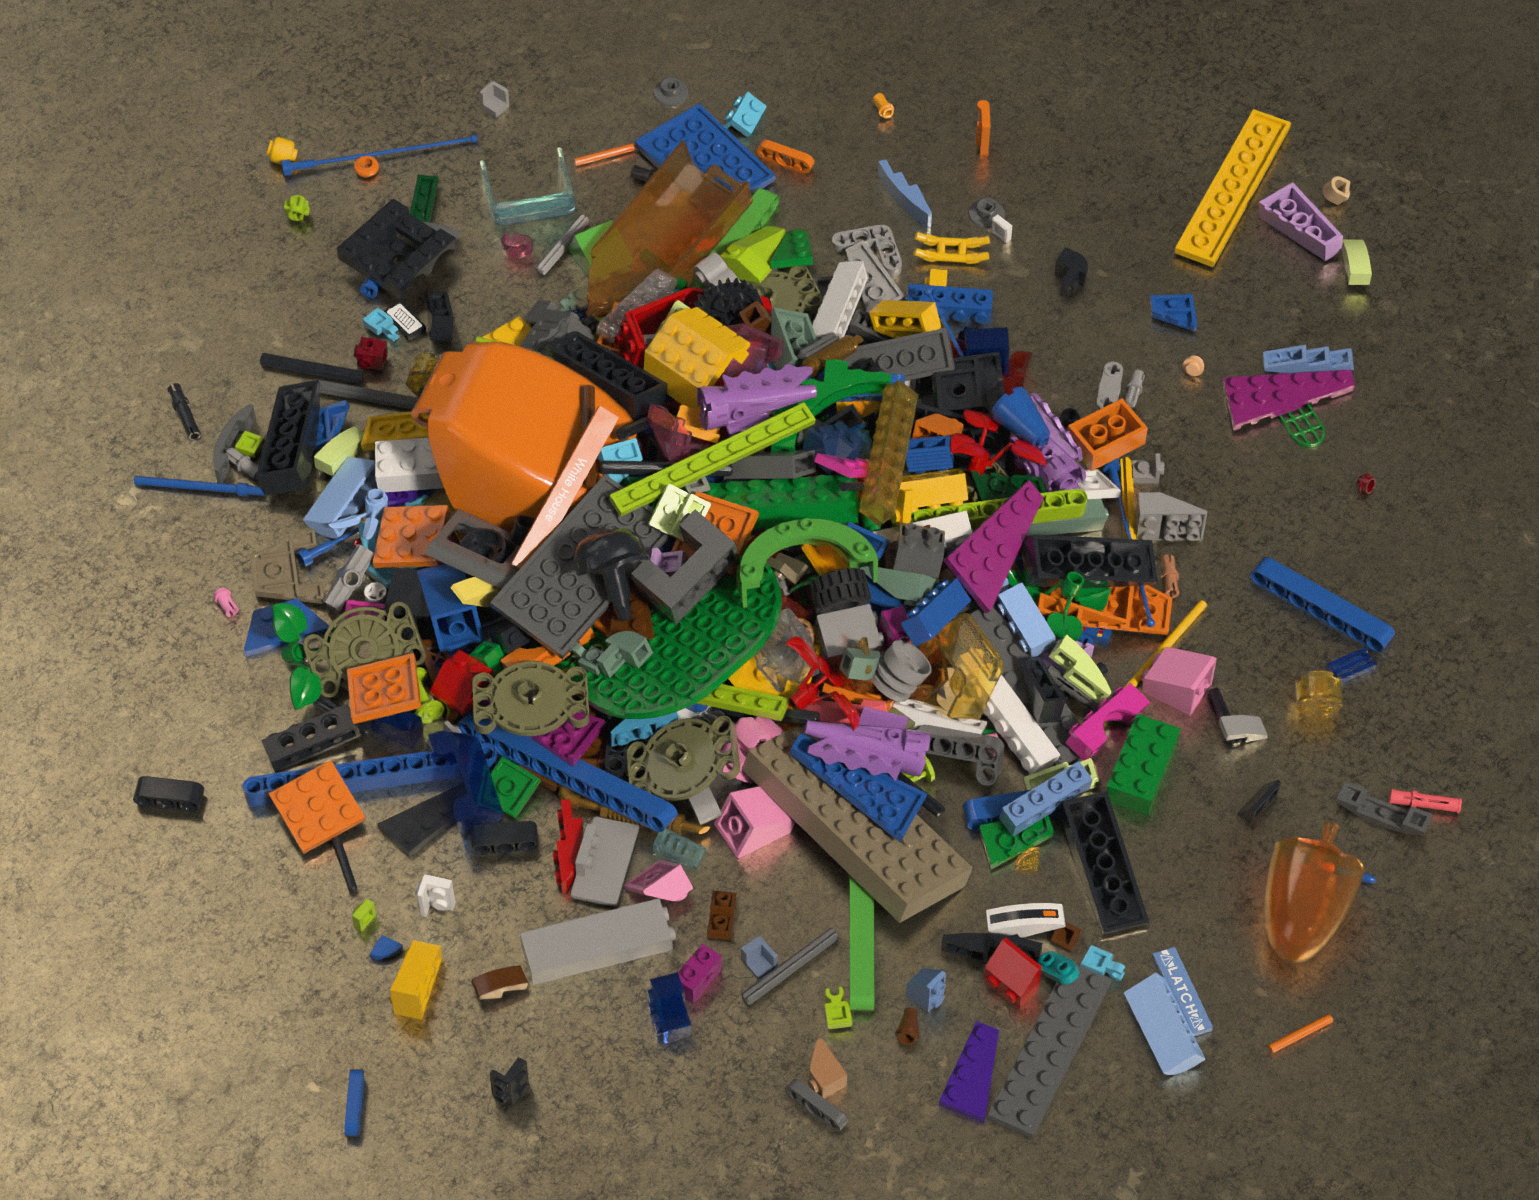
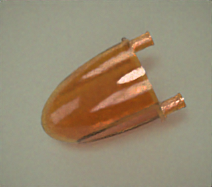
(1308, 894)

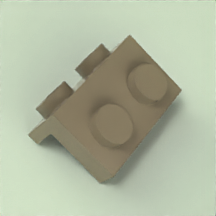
(787, 568)

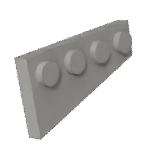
(879, 283)

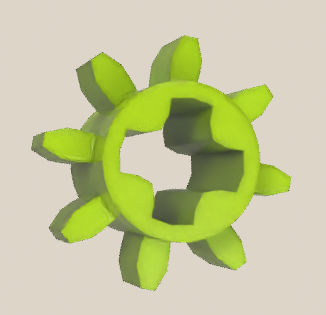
(296, 207)

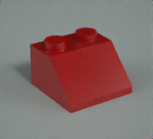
(455, 681)
(1012, 973)

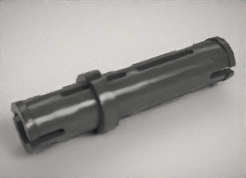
(1072, 692)

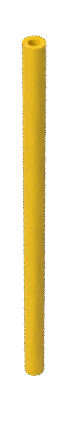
(1169, 641)

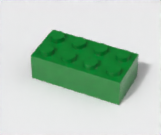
(1143, 764)

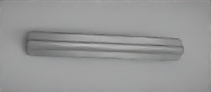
(562, 244)

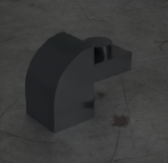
(1073, 270)

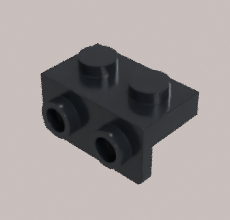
(511, 1086)

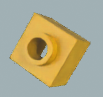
(937, 278)

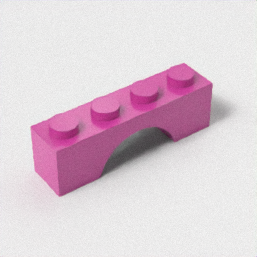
(1123, 707)

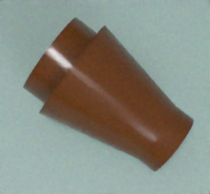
(908, 1029)

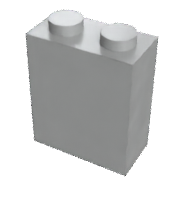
(841, 627)

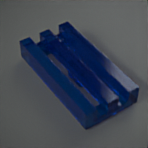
(1349, 662)

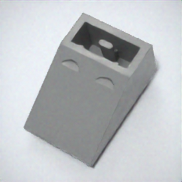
(1168, 518)

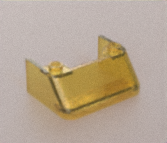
(974, 662)

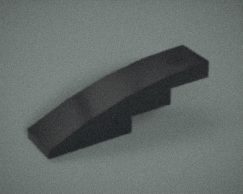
(983, 945)

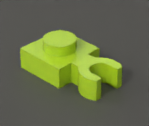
(836, 1010)

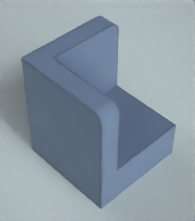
(759, 957)

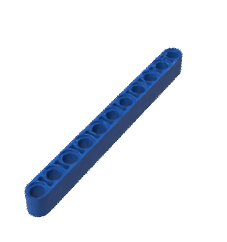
(360, 771)
(581, 778)

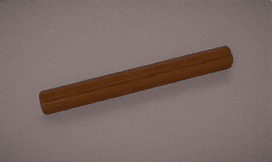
(588, 410)

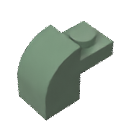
(623, 648)
(855, 663)

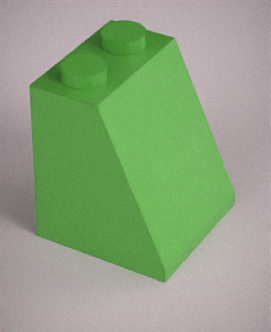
(583, 243)

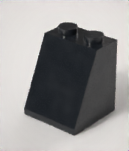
(407, 588)

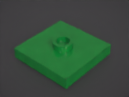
(513, 786)

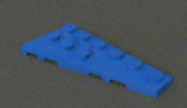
(879, 796)

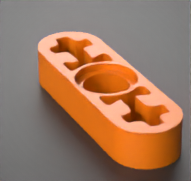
(773, 152)

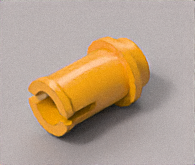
(885, 109)

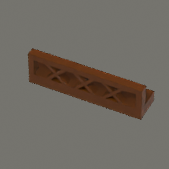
(432, 672)

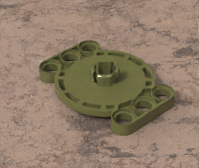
(786, 290)
(348, 637)
(550, 705)
(700, 759)

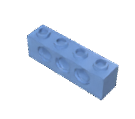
(1045, 798)

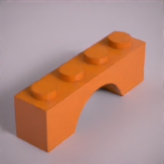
(539, 654)

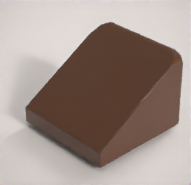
(1066, 936)

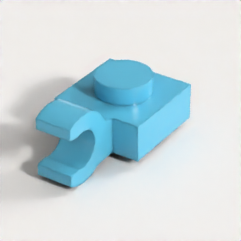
(381, 322)
(1101, 962)

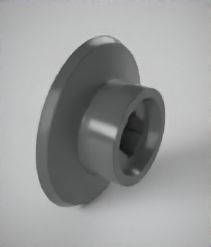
(671, 92)
(983, 211)

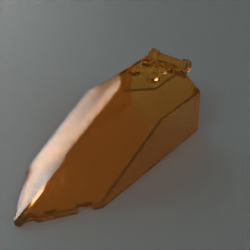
(665, 227)

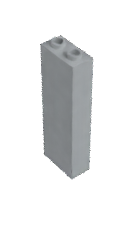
(597, 941)

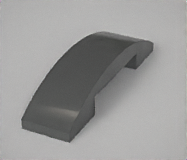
(239, 423)
(1382, 813)

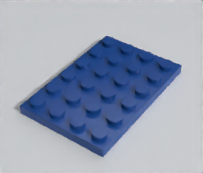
(707, 145)

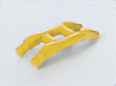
(941, 242)

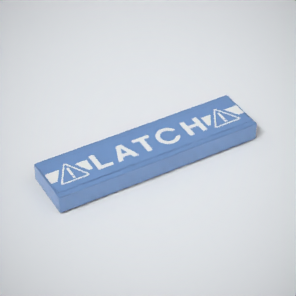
(1172, 969)

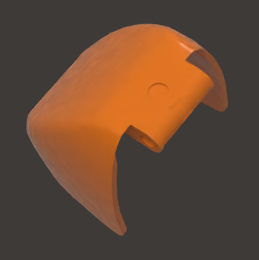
(505, 428)

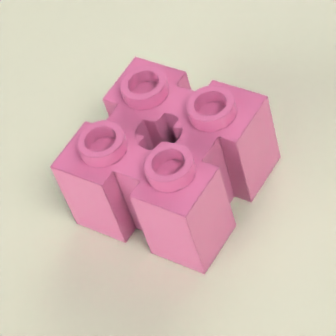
(752, 733)

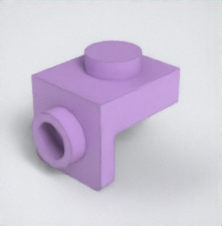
(669, 561)

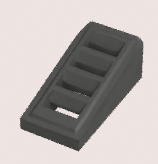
(864, 318)

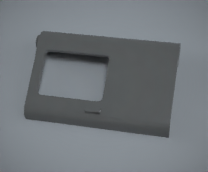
(467, 560)

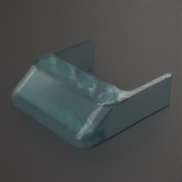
(531, 208)

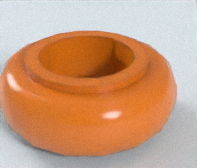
(366, 172)

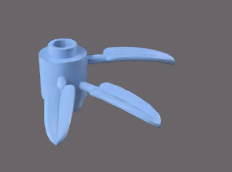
(374, 507)

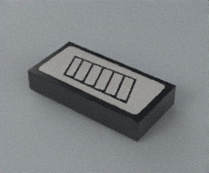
(405, 321)

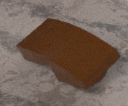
(721, 915)
(495, 982)

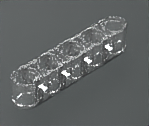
(654, 287)

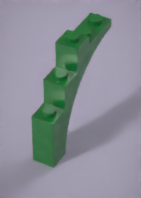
(837, 385)

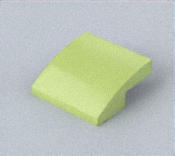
(673, 507)

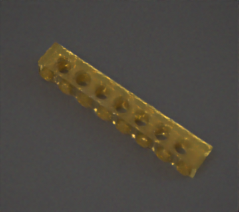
(888, 453)

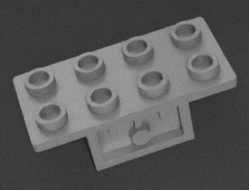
(603, 860)

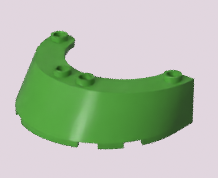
(845, 540)

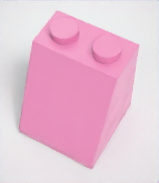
(1179, 678)
(752, 821)

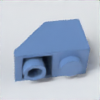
(927, 988)

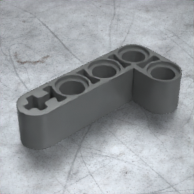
(957, 750)

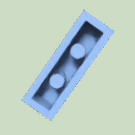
(1026, 620)

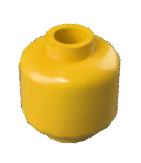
(281, 149)

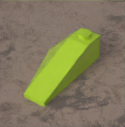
(752, 255)

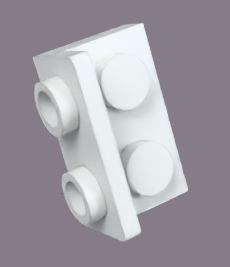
(436, 893)

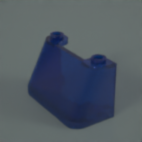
(482, 801)

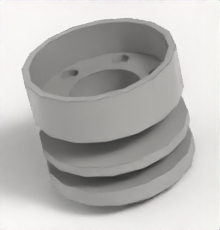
(901, 671)

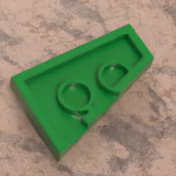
(793, 250)
(1001, 845)

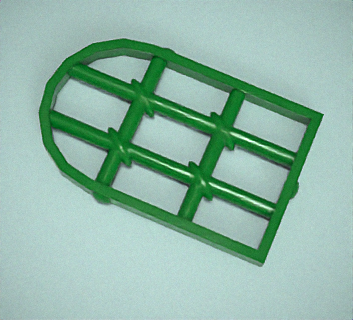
(1311, 429)

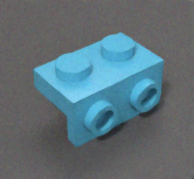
(745, 114)

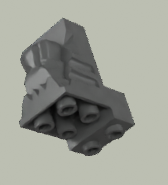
(550, 324)

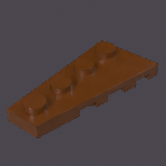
(640, 616)

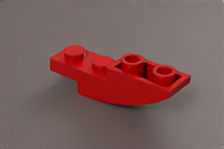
(567, 846)

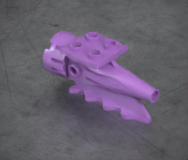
(751, 396)
(1059, 452)
(876, 744)

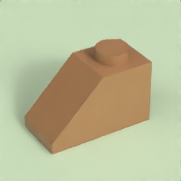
(825, 1071)

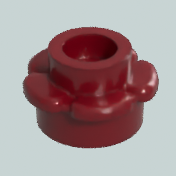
(1365, 483)

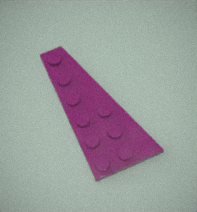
(1277, 394)
(990, 550)
(567, 741)

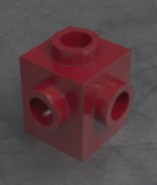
(371, 353)

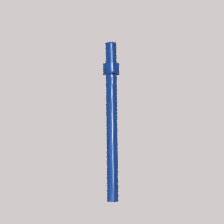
(241, 489)

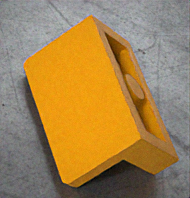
(694, 425)
(824, 558)

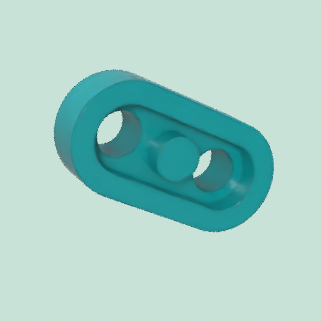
(1058, 968)

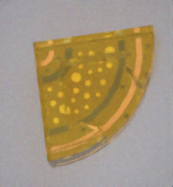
(1028, 860)

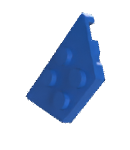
(261, 632)

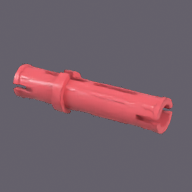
(1415, 798)

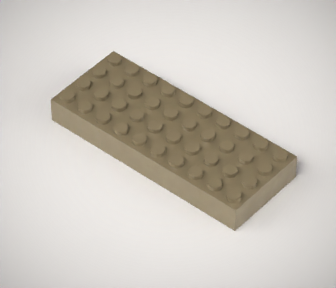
(896, 874)

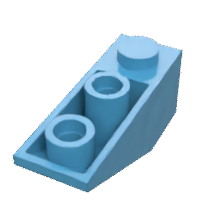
(636, 729)

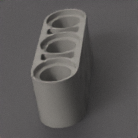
(705, 806)

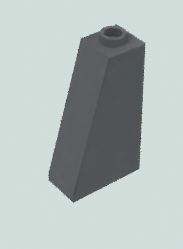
(774, 465)

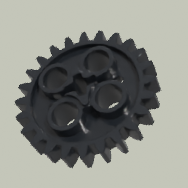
(727, 300)

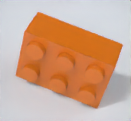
(1108, 434)

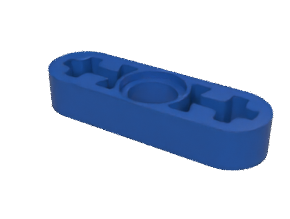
(354, 1102)

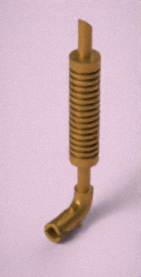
(838, 350)
(676, 825)

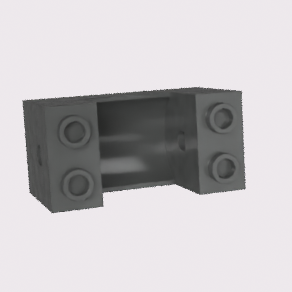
(696, 577)

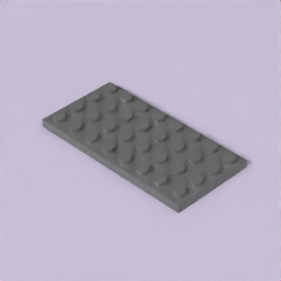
(547, 594)

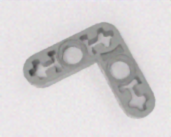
(878, 241)

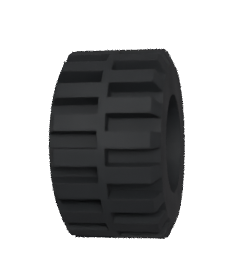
(840, 590)

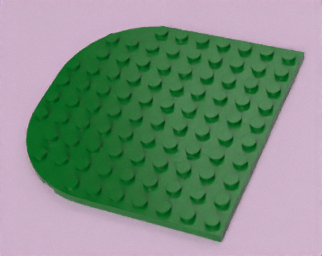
(687, 656)

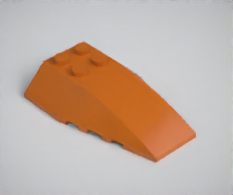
(1122, 613)

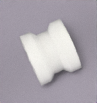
(375, 590)

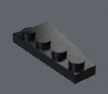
(422, 822)

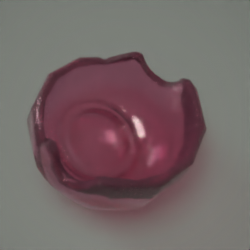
(517, 246)

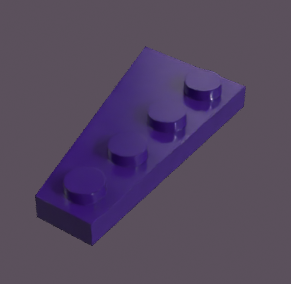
(971, 1078)

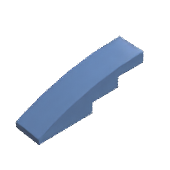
(906, 196)
(1299, 359)

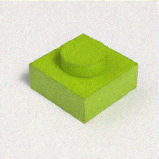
(250, 444)
(363, 914)

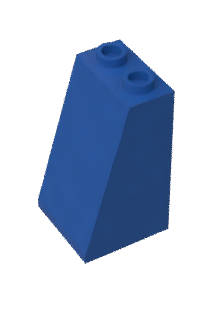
(451, 620)

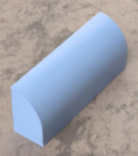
(342, 496)
(1164, 1025)

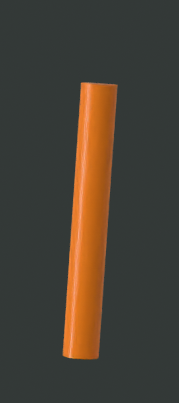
(604, 154)
(1300, 1033)

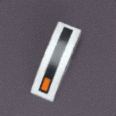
(1025, 919)

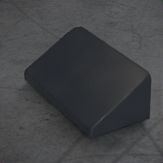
(1259, 801)

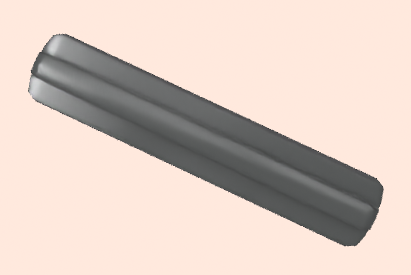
(817, 346)

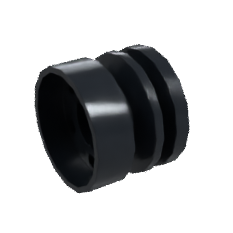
(486, 543)

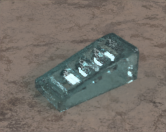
(681, 842)

